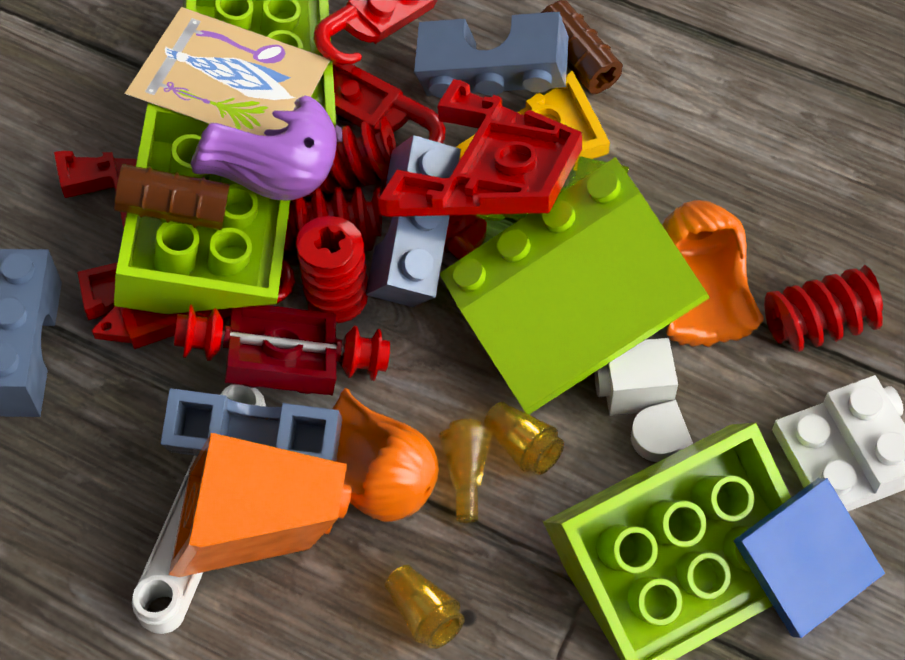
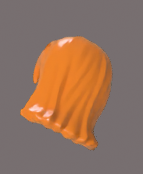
(716, 252)
(386, 460)

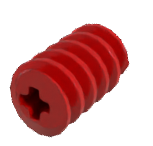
(360, 157)
(361, 213)
(333, 267)
(825, 306)

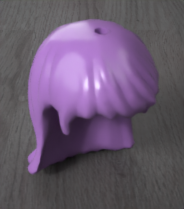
(278, 165)

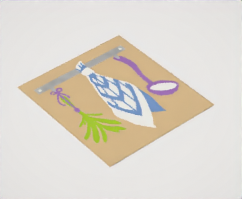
(225, 74)

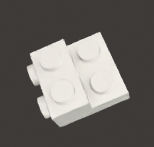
(851, 441)

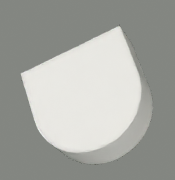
(659, 431)

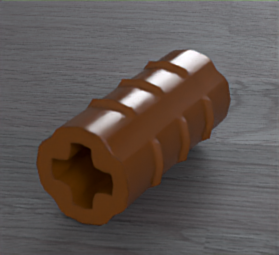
(587, 53)
(171, 197)

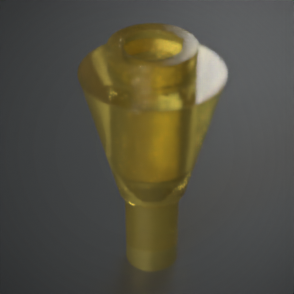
(466, 453)

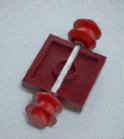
(282, 347)

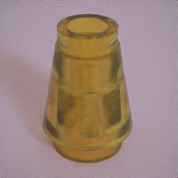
(525, 438)
(426, 609)

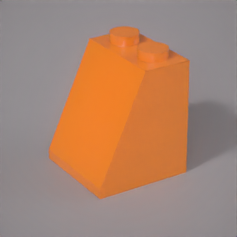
(254, 504)

